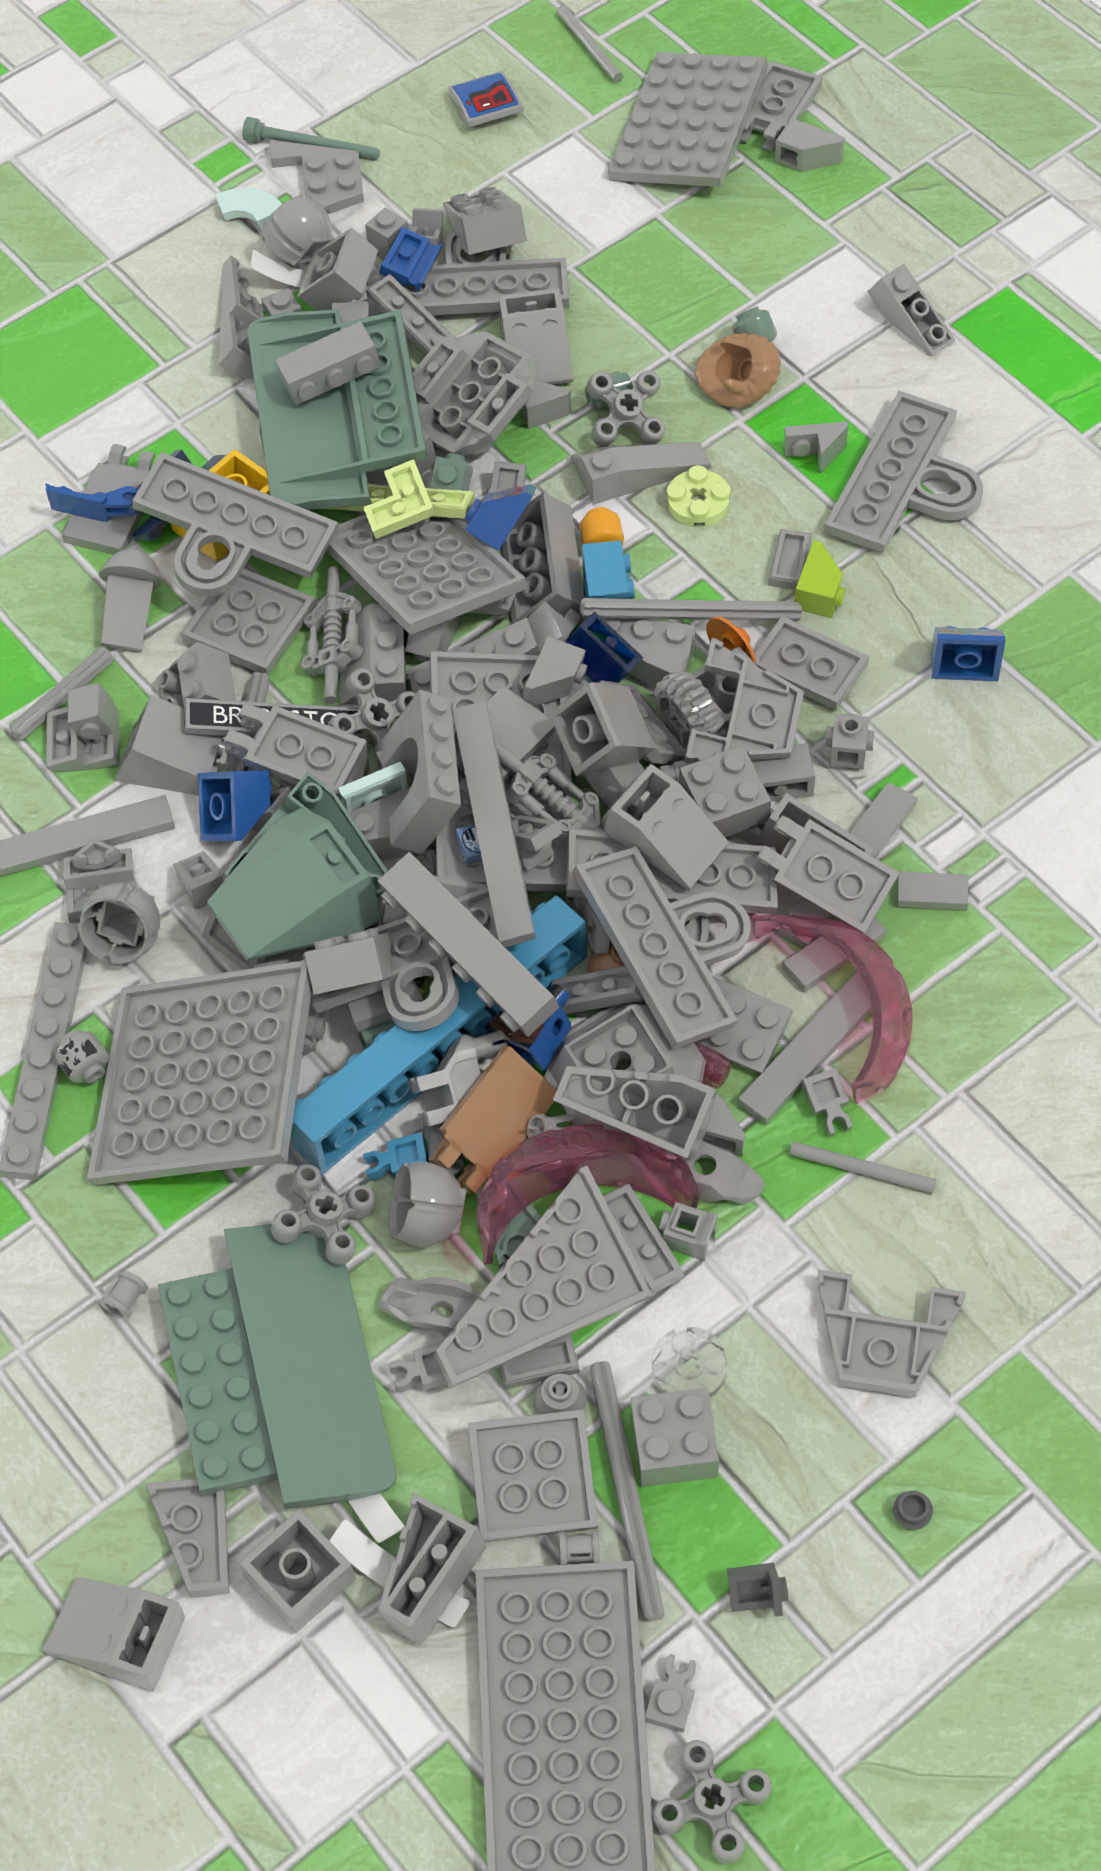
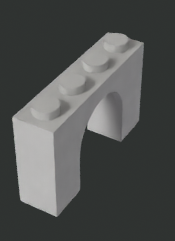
(425, 746)

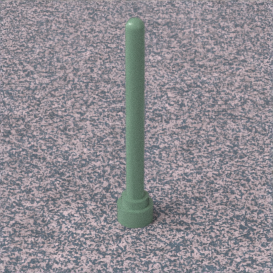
(256, 130)

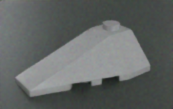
(624, 469)
(651, 1106)

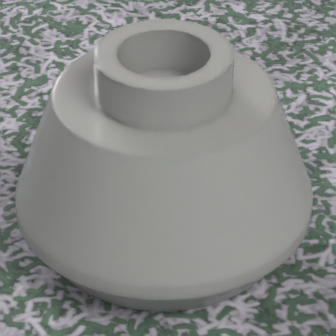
(560, 1394)

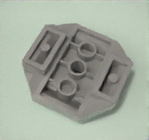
(471, 390)
(619, 1036)

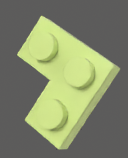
(406, 506)

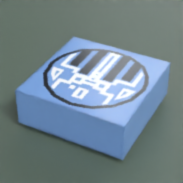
(468, 843)

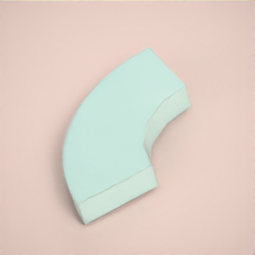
(248, 204)

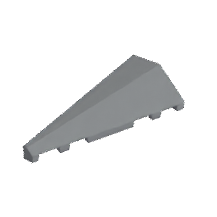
(237, 313)

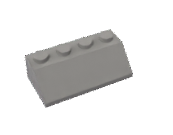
(546, 554)

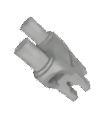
(456, 1074)

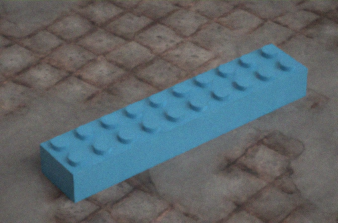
(376, 1082)

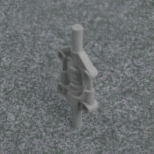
(334, 653)
(530, 775)

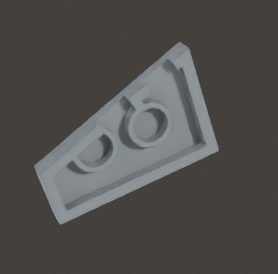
(195, 1533)

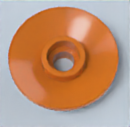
(730, 635)

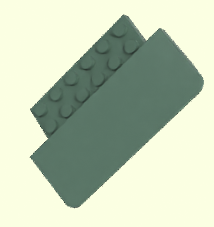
(329, 443)
(277, 1374)

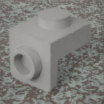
(428, 224)
(507, 476)

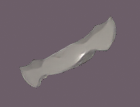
(729, 1181)
(415, 1299)

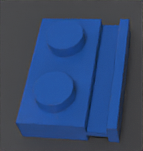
(410, 258)

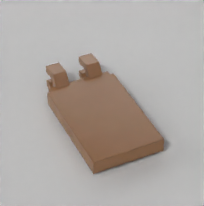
(493, 1117)

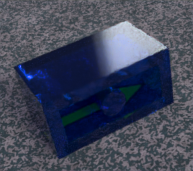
(606, 653)

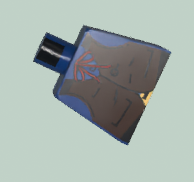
(544, 1041)

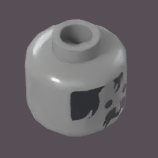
(81, 1056)

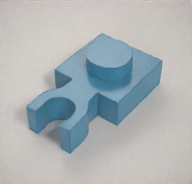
(400, 1150)

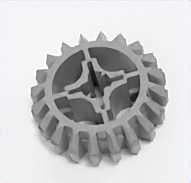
(687, 706)

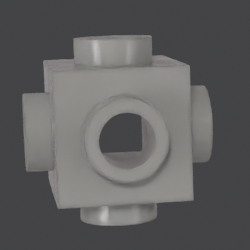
(849, 740)

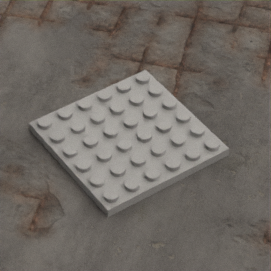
(202, 1074)

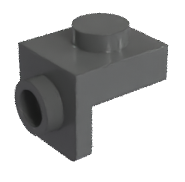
(756, 1588)

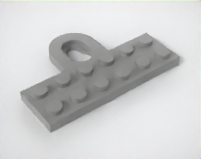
(475, 287)
(892, 475)
(231, 515)
(732, 874)
(658, 950)
(411, 959)

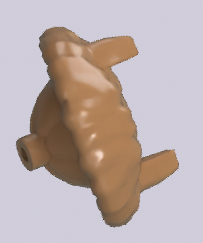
(738, 369)

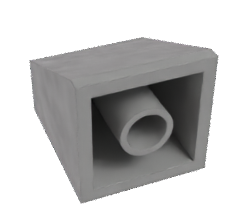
(601, 728)
(163, 755)

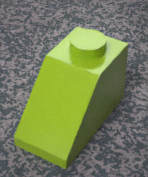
(820, 583)

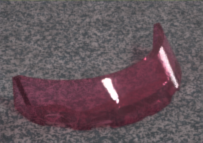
(884, 984)
(555, 1156)

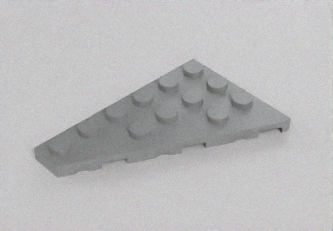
(555, 1283)

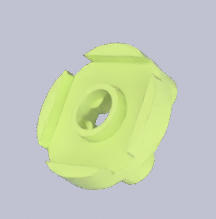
(698, 482)

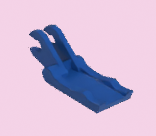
(92, 506)

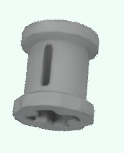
(124, 1294)
(579, 1548)

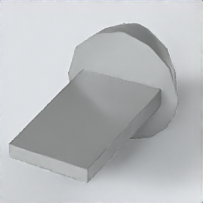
(129, 585)

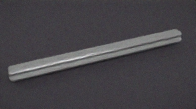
(690, 609)
(627, 1491)

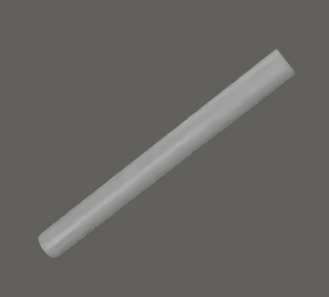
(589, 43)
(862, 1167)

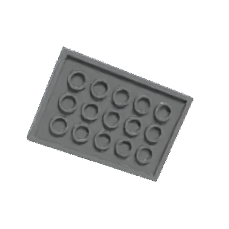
(688, 119)
(425, 569)

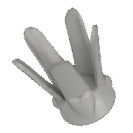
(540, 1123)

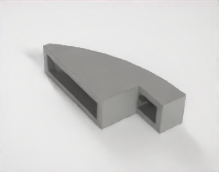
(799, 813)

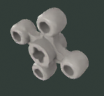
(633, 402)
(368, 705)
(323, 1214)
(718, 1819)

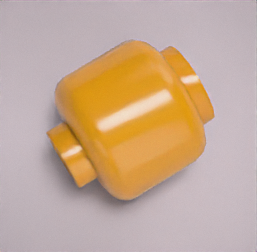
(601, 526)

